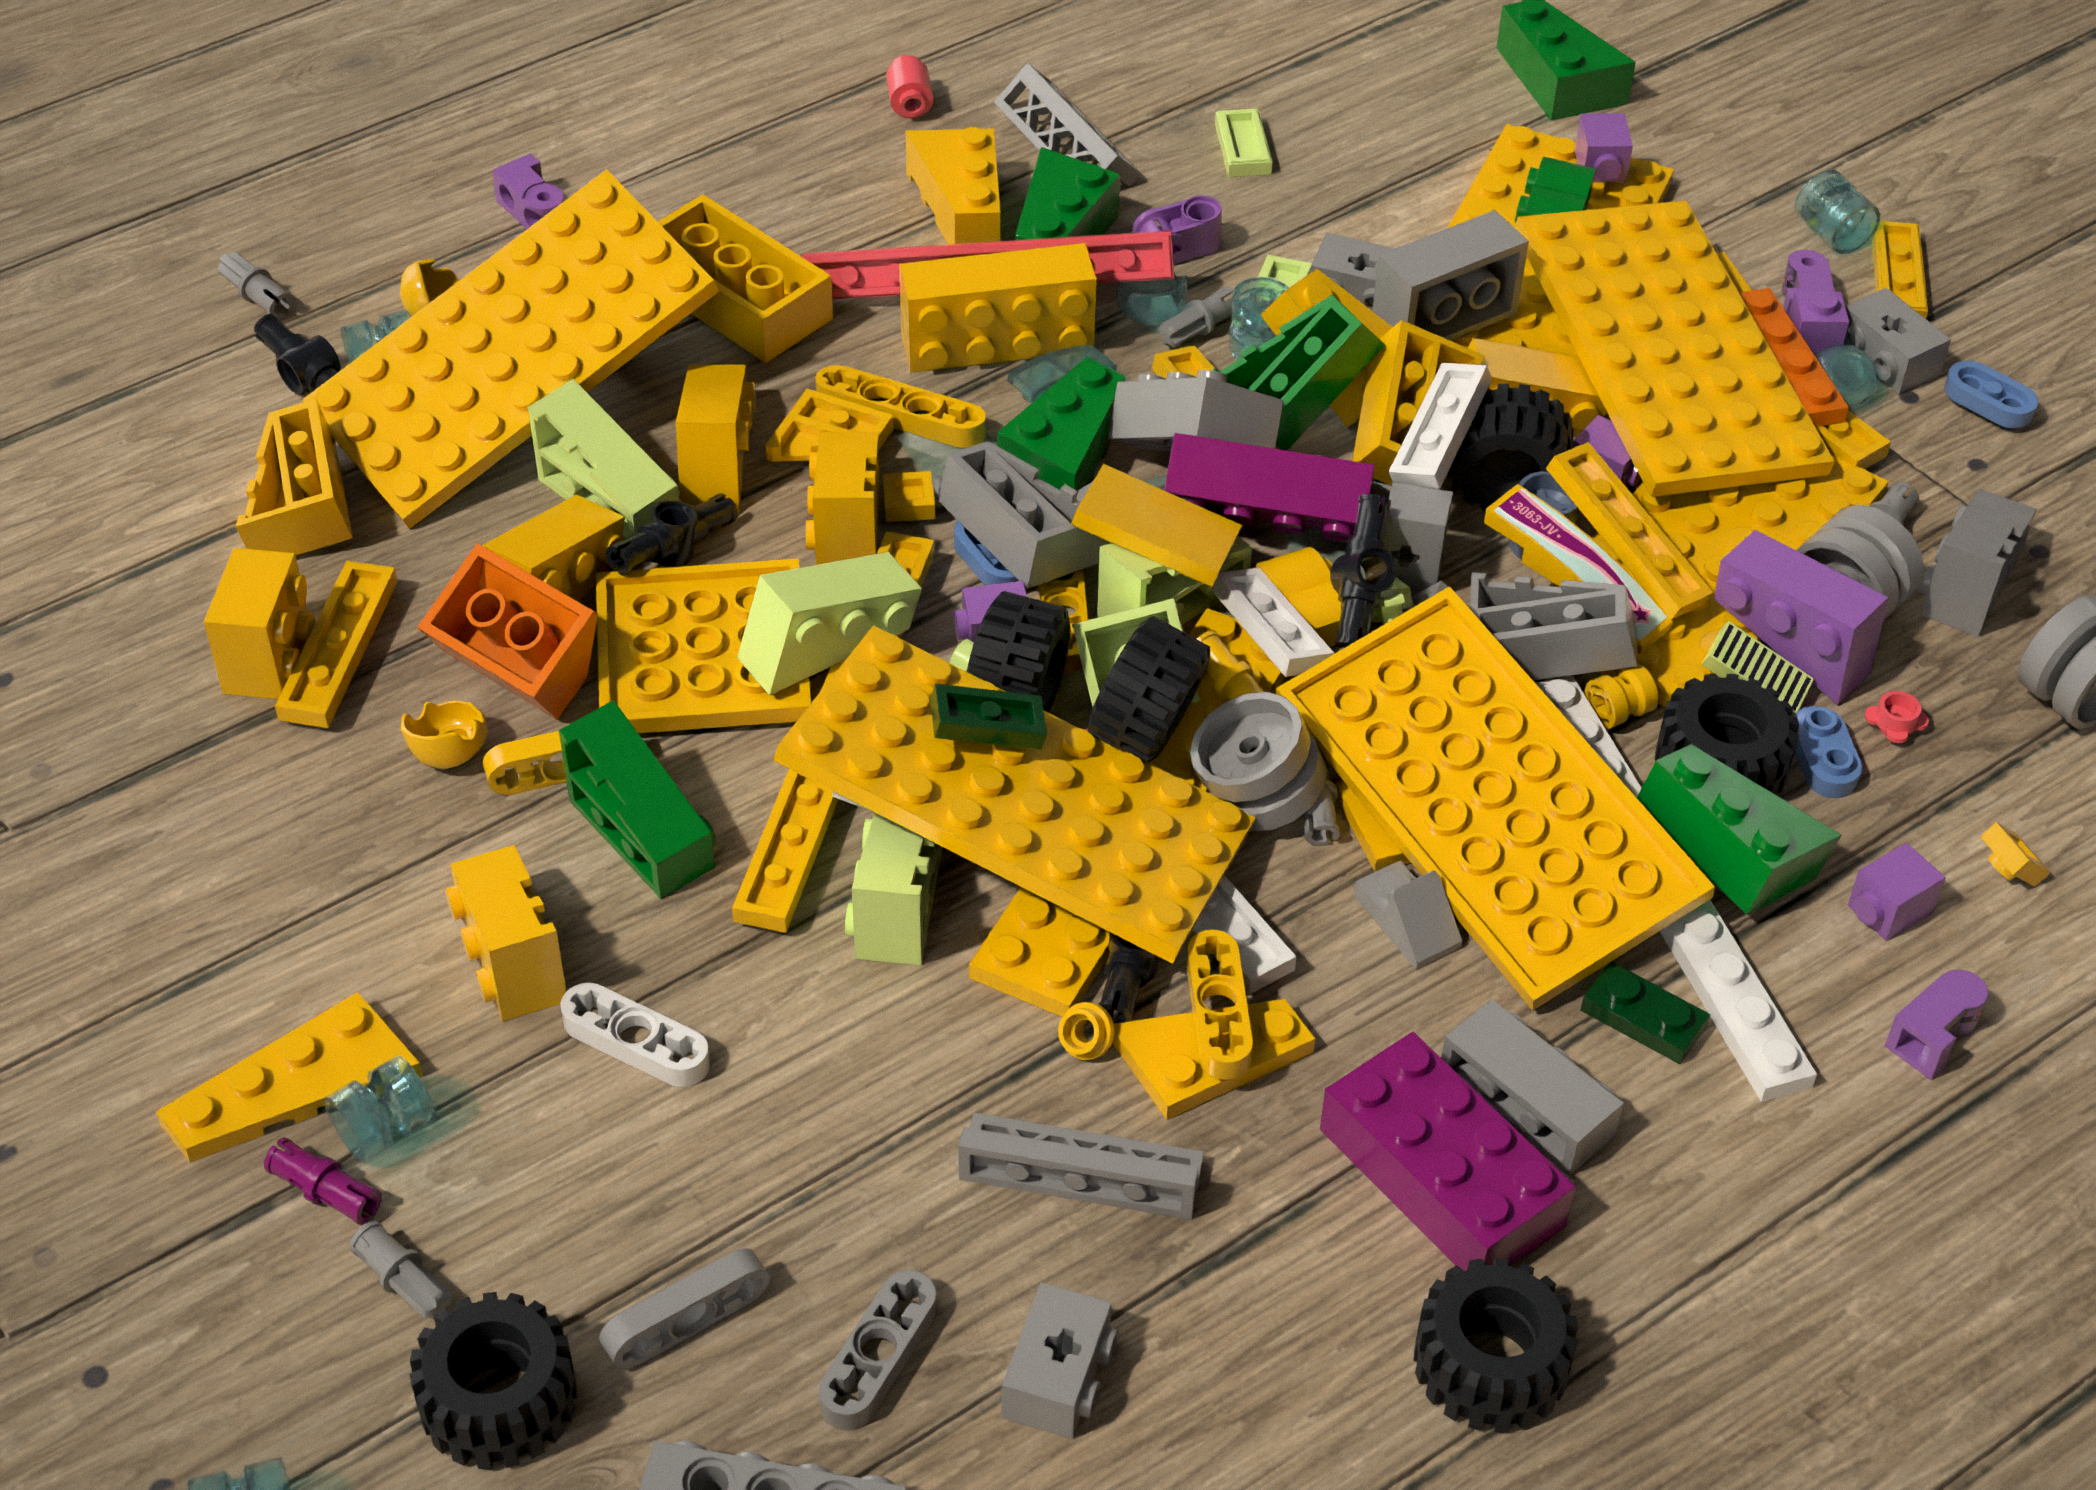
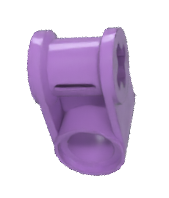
(1193, 223)

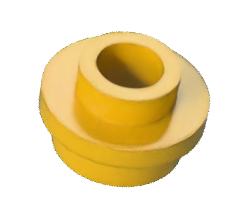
(1072, 1035)

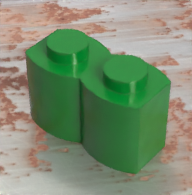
(1556, 188)

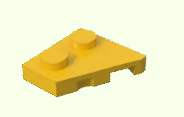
(823, 413)

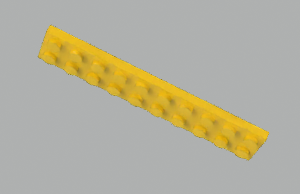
(1055, 955)

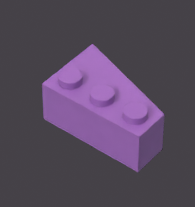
(1803, 611)

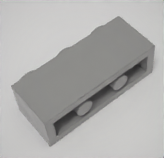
(1533, 1086)

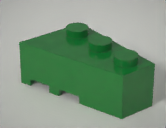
(1562, 61)
(1068, 199)
(1306, 364)
(1066, 426)
(634, 801)
(1735, 829)

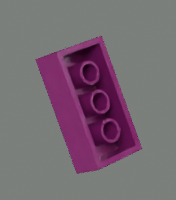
(1269, 485)
(1445, 1156)

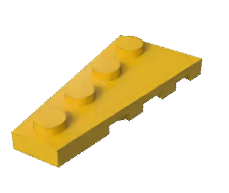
(283, 1079)

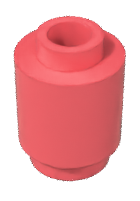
(909, 87)

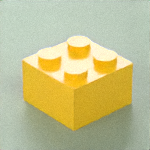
(258, 622)

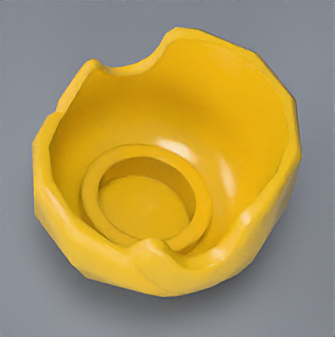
(423, 284)
(445, 733)

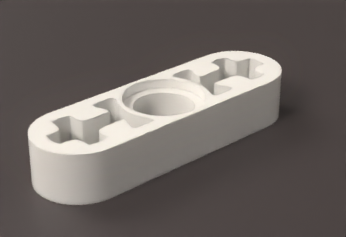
(647, 1055)

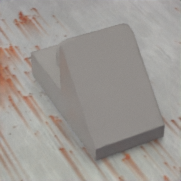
(1411, 912)

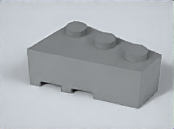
(1203, 406)
(1975, 561)
(1558, 628)

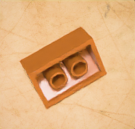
(514, 630)

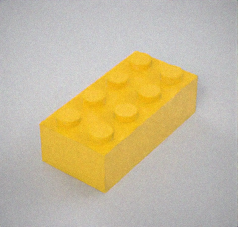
(765, 289)
(996, 306)

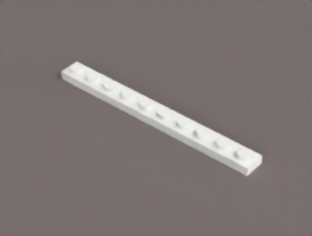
(1707, 949)

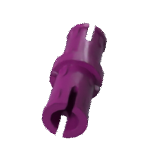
(323, 1181)

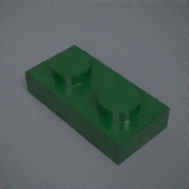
(988, 716)
(1645, 1012)

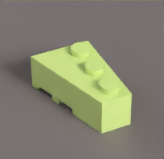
(593, 457)
(1136, 581)
(819, 615)
(892, 893)

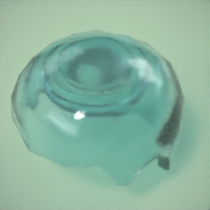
(1152, 300)
(1851, 373)

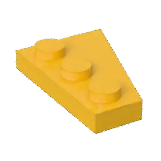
(1167, 1061)

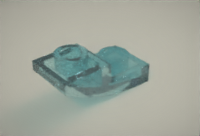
(1044, 371)

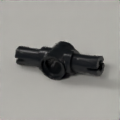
(299, 361)
(671, 534)
(1370, 552)
(1126, 972)

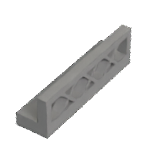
(1063, 112)
(1080, 1165)

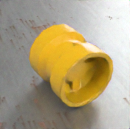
(1626, 693)

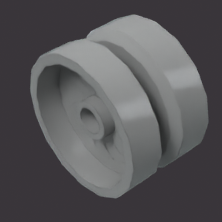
(1870, 550)
(2063, 663)
(1260, 759)

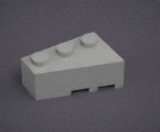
(1017, 514)

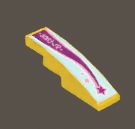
(1565, 552)

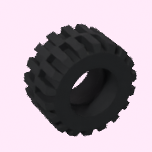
(1509, 421)
(1022, 646)
(1149, 689)
(1735, 725)
(485, 1338)
(1485, 1385)

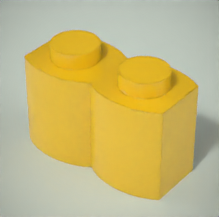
(1307, 585)

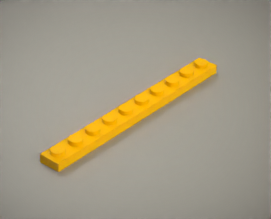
(803, 806)

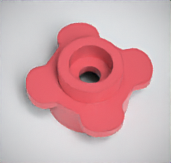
(1897, 715)

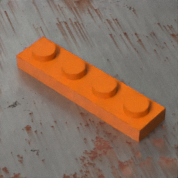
(1797, 360)

